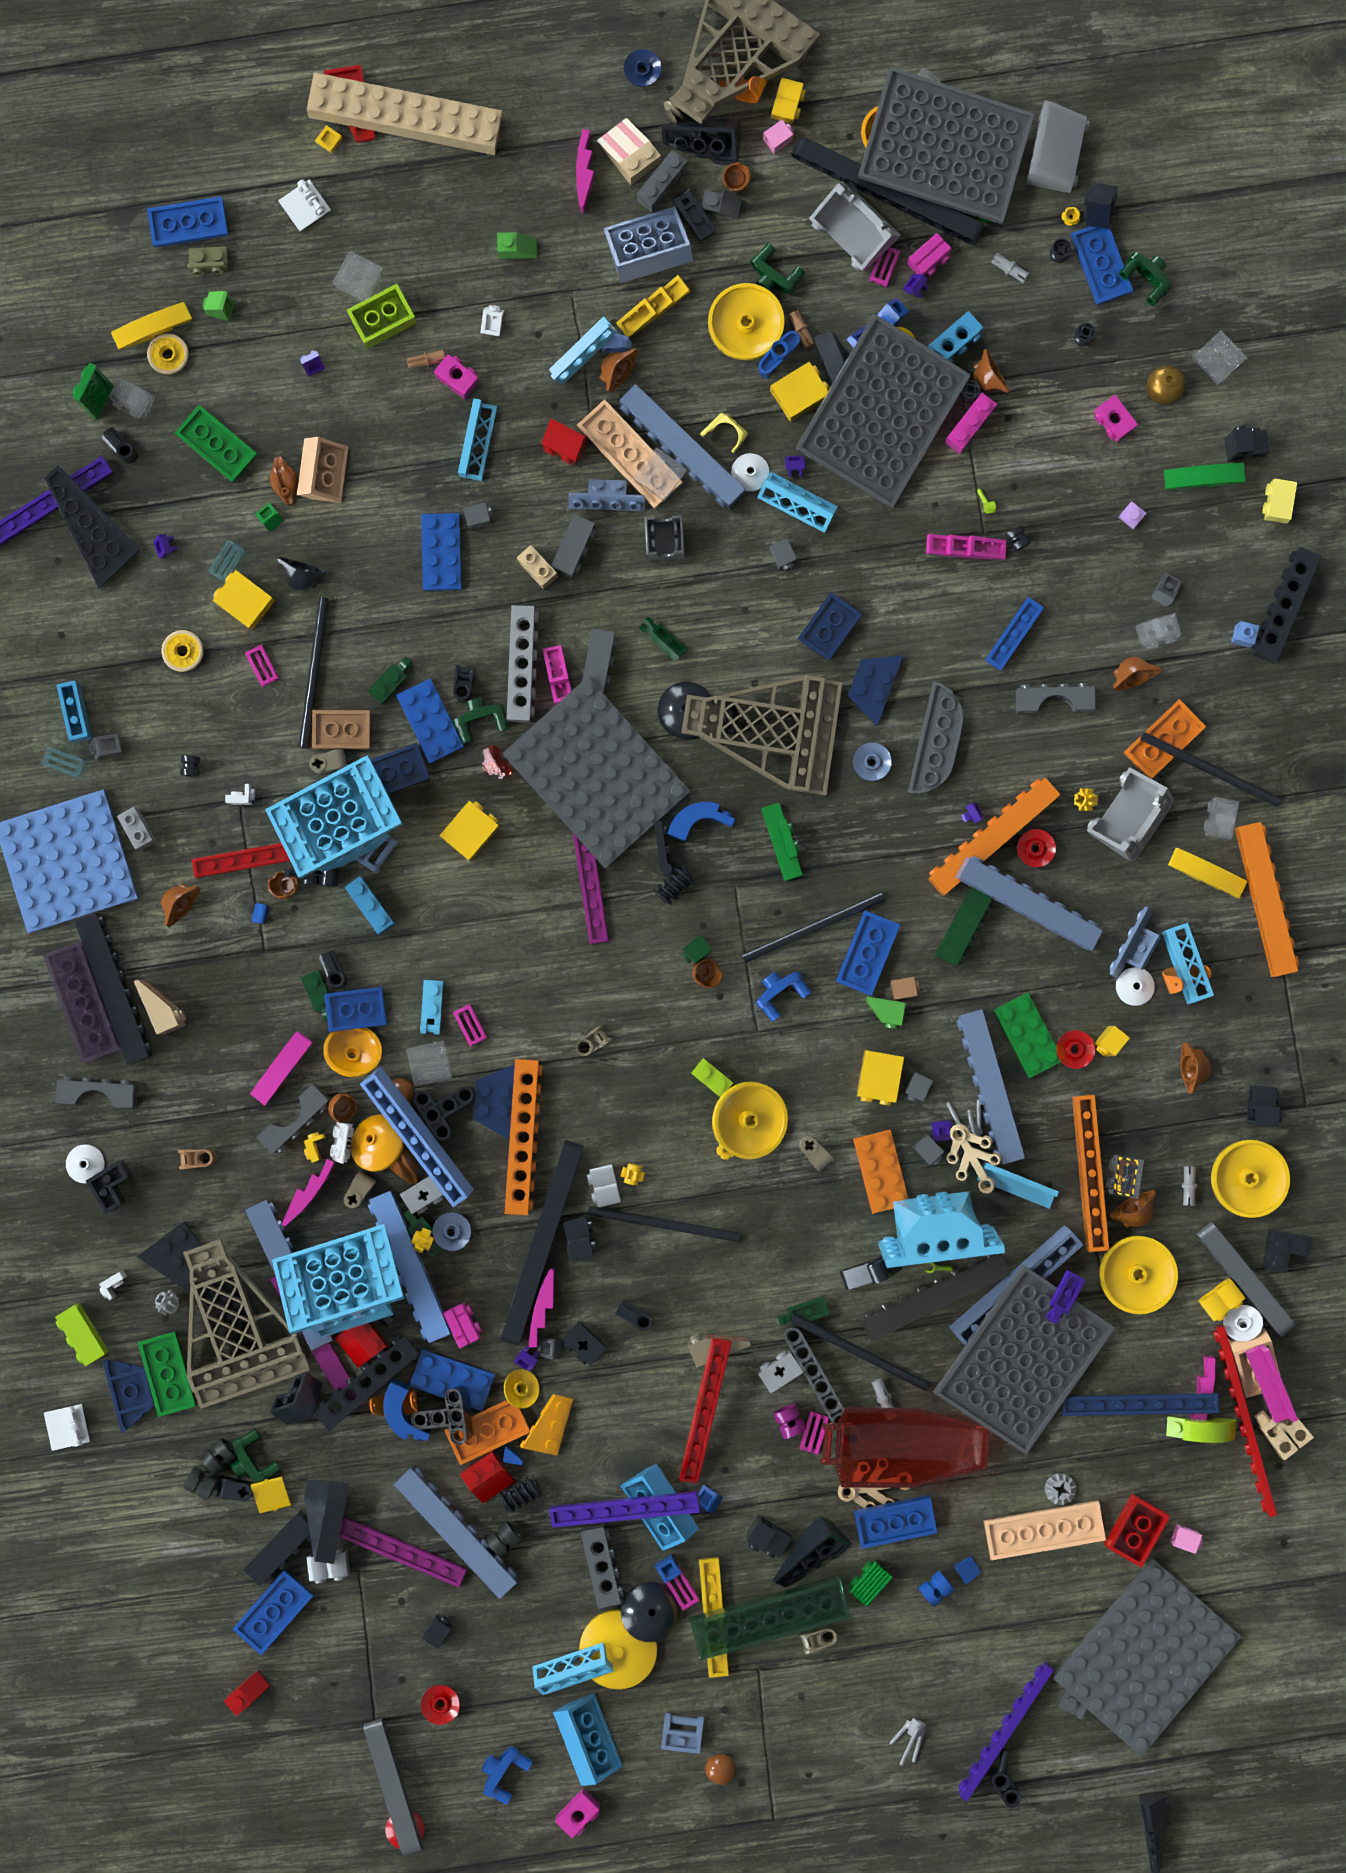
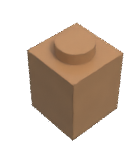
(904, 988)

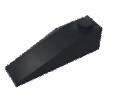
(712, 139)
(831, 353)
(325, 1512)
(816, 1545)
(1155, 1818)

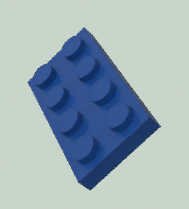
(187, 222)
(1101, 263)
(441, 552)
(430, 721)
(867, 953)
(440, 1373)
(895, 1521)
(272, 1612)

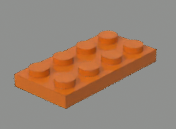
(1177, 727)
(880, 1170)
(491, 1430)

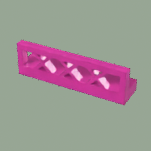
(1271, 1384)

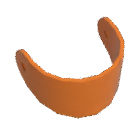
(755, 92)
(1175, 984)
(409, 1404)

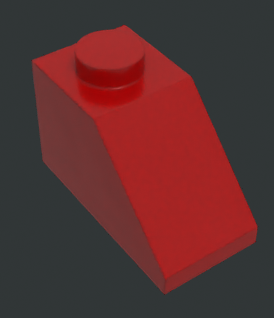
(246, 1693)

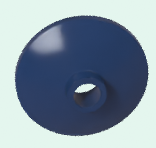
(642, 59)

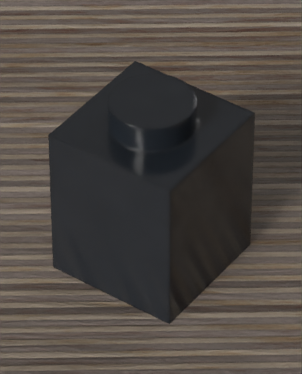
(437, 1631)

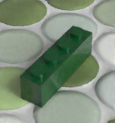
(963, 927)

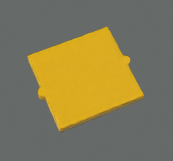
(270, 1494)

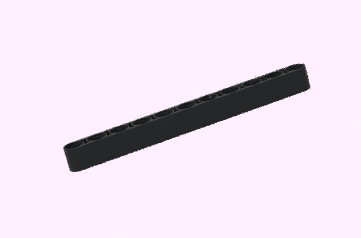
(847, 171)
(541, 1243)

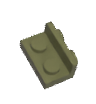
(208, 260)

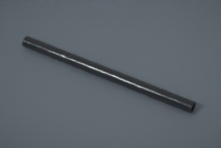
(313, 672)
(1210, 769)
(813, 927)
(664, 1223)
(859, 1352)

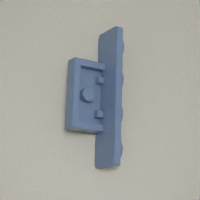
(607, 496)
(1138, 946)

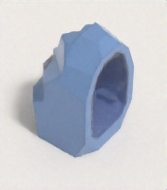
(617, 343)

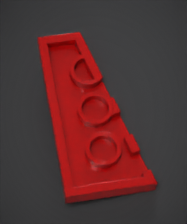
(353, 73)

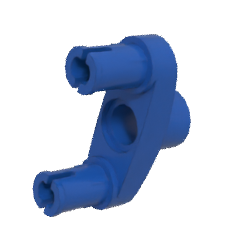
(772, 360)
(775, 985)
(496, 1768)

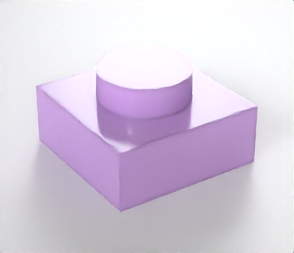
(1132, 515)

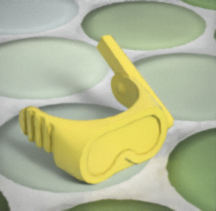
(721, 418)

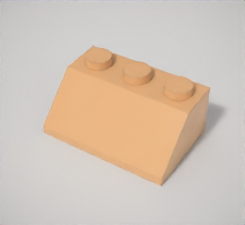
(322, 470)

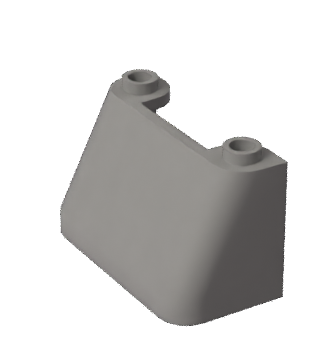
(1057, 148)
(854, 225)
(1132, 815)

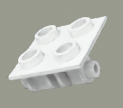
(304, 204)
(338, 1150)
(66, 1427)

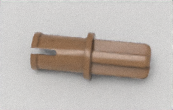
(801, 329)
(426, 359)

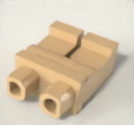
(1276, 1434)

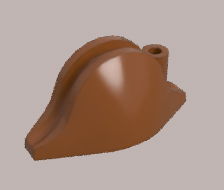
(617, 368)
(988, 374)
(284, 481)
(1134, 672)
(178, 902)
(1194, 1067)
(406, 1166)
(1135, 1211)

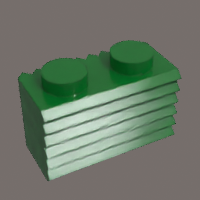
(870, 1582)

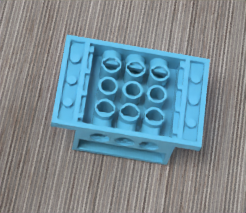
(335, 819)
(938, 1230)
(339, 1283)

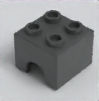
(664, 538)

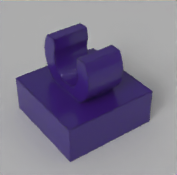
(914, 285)
(312, 363)
(794, 462)
(162, 545)
(973, 813)
(941, 1130)
(525, 1360)

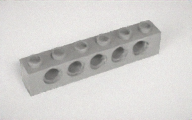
(519, 615)

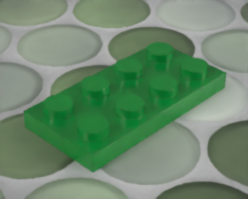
(92, 390)
(216, 444)
(1027, 1035)
(167, 1373)

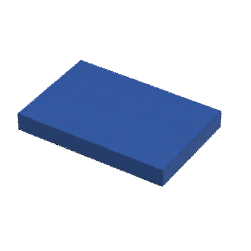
(355, 1009)

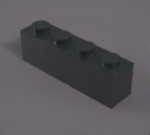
(278, 1549)

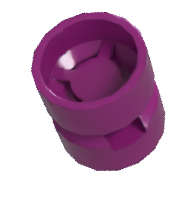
(786, 1415)

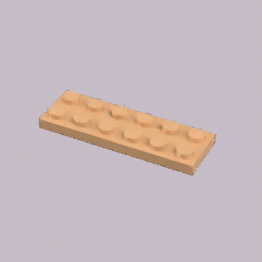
(619, 445)
(1044, 1530)

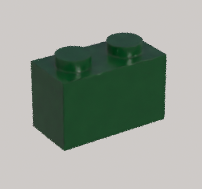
(696, 950)

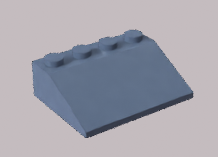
(648, 244)

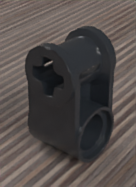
(464, 679)
(232, 1489)

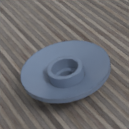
(878, 754)
(453, 1222)

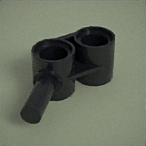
(325, 878)
(1007, 1785)

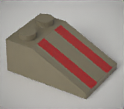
(700, 1345)

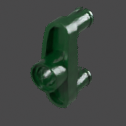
(1151, 270)
(769, 277)
(476, 711)
(245, 1464)

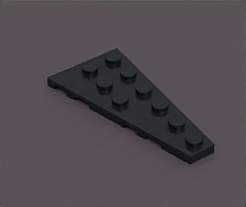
(95, 534)
(169, 1260)

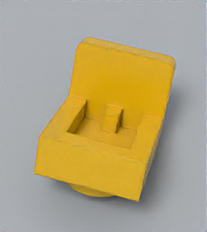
(311, 1151)

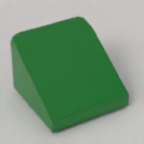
(269, 517)

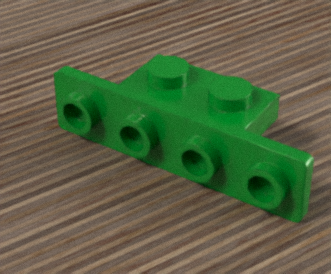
(782, 841)

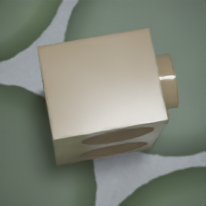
(537, 567)

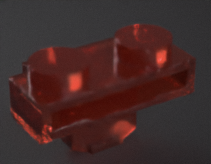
(494, 763)

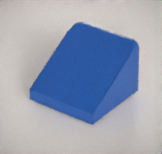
(260, 913)
(512, 1456)
(709, 1499)
(668, 1568)
(967, 1569)

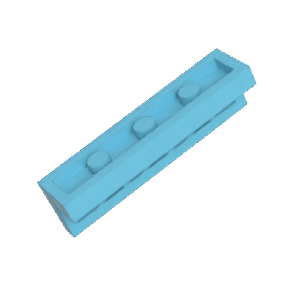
(582, 351)
(472, 428)
(801, 497)
(1180, 965)
(1020, 1186)
(570, 1676)

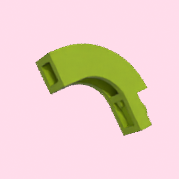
(1207, 1431)

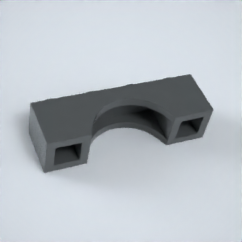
(1079, 698)
(120, 1094)
(275, 1136)

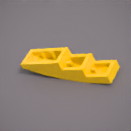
(653, 307)
(151, 326)
(1207, 872)

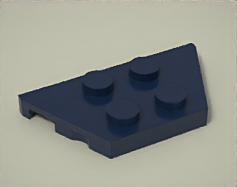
(873, 685)
(494, 1101)
(128, 1391)

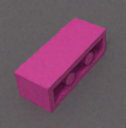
(970, 423)

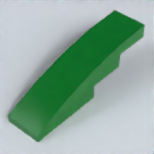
(1204, 476)

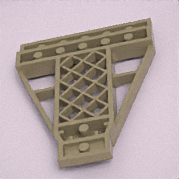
(766, 25)
(813, 735)
(248, 1369)

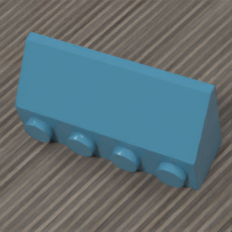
(666, 1530)
(587, 1740)

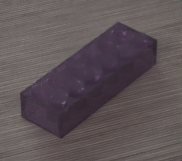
(82, 1002)

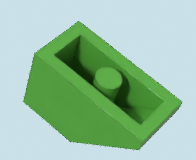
(516, 246)
(218, 305)
(887, 1011)

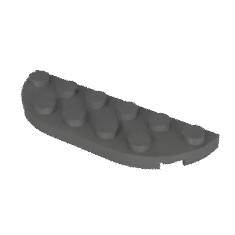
(937, 740)

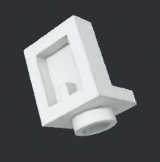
(492, 320)
(238, 798)
(113, 1281)

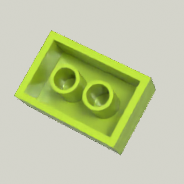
(381, 316)

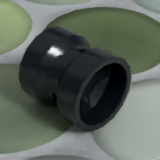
(1060, 246)
(1084, 338)
(967, 395)
(1016, 534)
(190, 766)

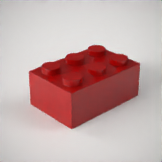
(1136, 1530)

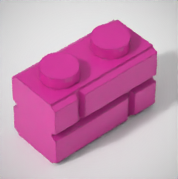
(930, 256)
(462, 1324)

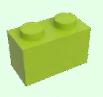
(712, 1077)

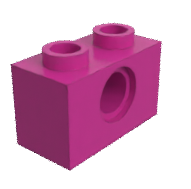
(461, 386)
(1115, 408)
(581, 1802)

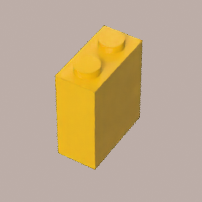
(799, 391)
(243, 599)
(470, 830)
(880, 1077)

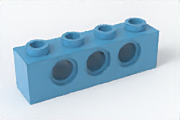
(966, 324)

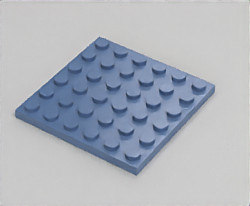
(66, 861)

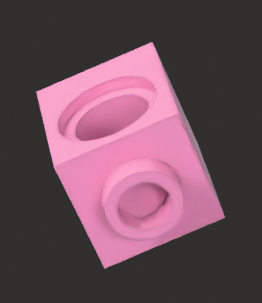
(778, 136)
(1186, 1539)

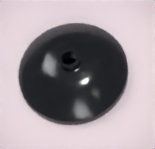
(671, 705)
(636, 1608)

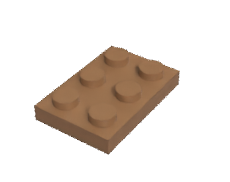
(341, 729)

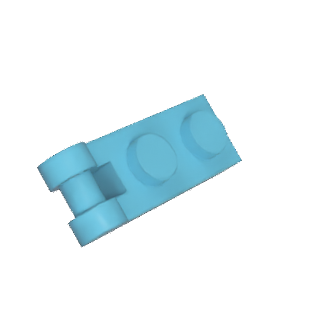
(431, 1006)

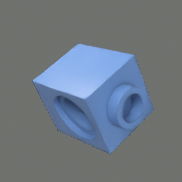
(1245, 634)

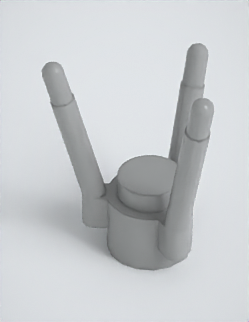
(974, 1129)
(916, 1730)

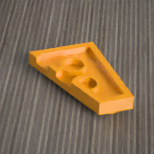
(550, 1427)

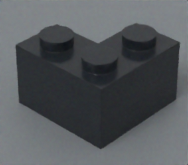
(1100, 205)
(1246, 443)
(1262, 1106)
(105, 1184)
(579, 1239)
(1280, 1246)
(299, 1401)
(767, 1537)

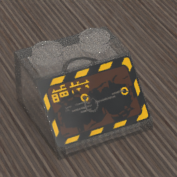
(1125, 1176)

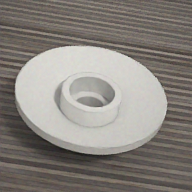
(752, 481)
(1125, 987)
(93, 1158)
(1243, 1315)

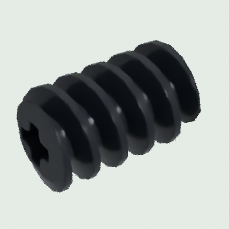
(674, 885)
(520, 1494)

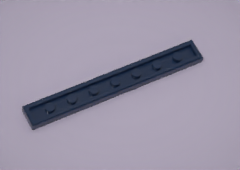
(1141, 1404)

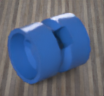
(934, 1595)

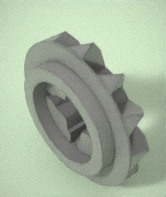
(1056, 1481)

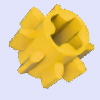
(1086, 799)
(632, 1174)
(422, 1240)

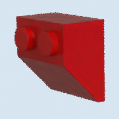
(563, 442)
(362, 1342)
(487, 1476)

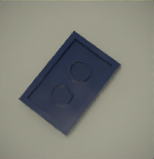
(829, 626)
(401, 768)

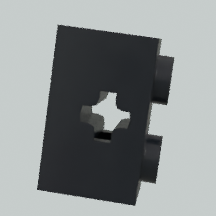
(595, 1345)

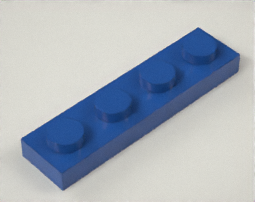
(1014, 633)

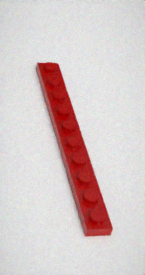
(1246, 1428)

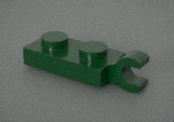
(663, 639)
(390, 681)
(316, 989)
(419, 1224)
(810, 1310)

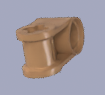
(194, 1158)

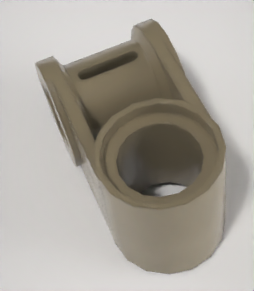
(331, 761)
(594, 1040)
(817, 1155)
(360, 1187)
(817, 1639)

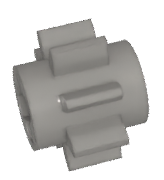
(167, 1302)

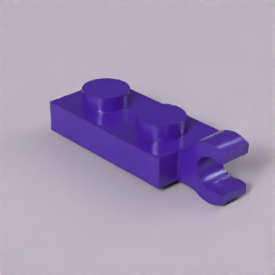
(1065, 1296)

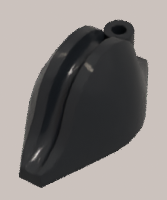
(299, 574)

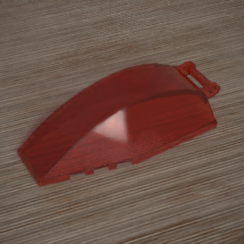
(902, 1447)

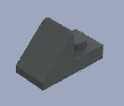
(722, 204)
(1166, 589)

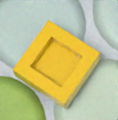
(328, 139)

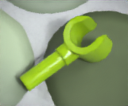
(989, 507)
(938, 1267)

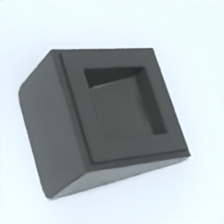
(549, 1348)

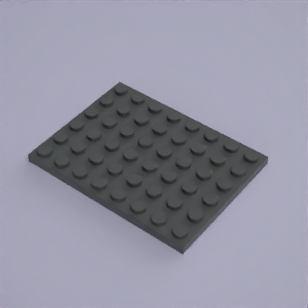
(946, 145)
(882, 411)
(596, 772)
(1021, 1363)
(1146, 1657)

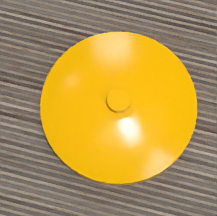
(745, 321)
(750, 1120)
(1250, 1178)
(1138, 1274)
(630, 1657)

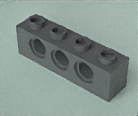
(603, 1596)

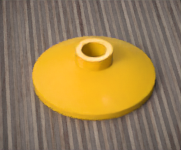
(528, 1388)

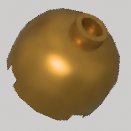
(1165, 385)

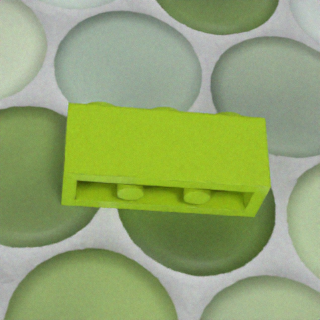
(81, 1334)

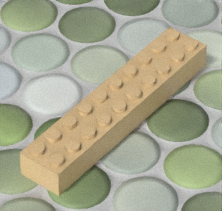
(404, 113)

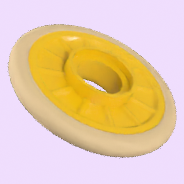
(173, 364)
(170, 651)

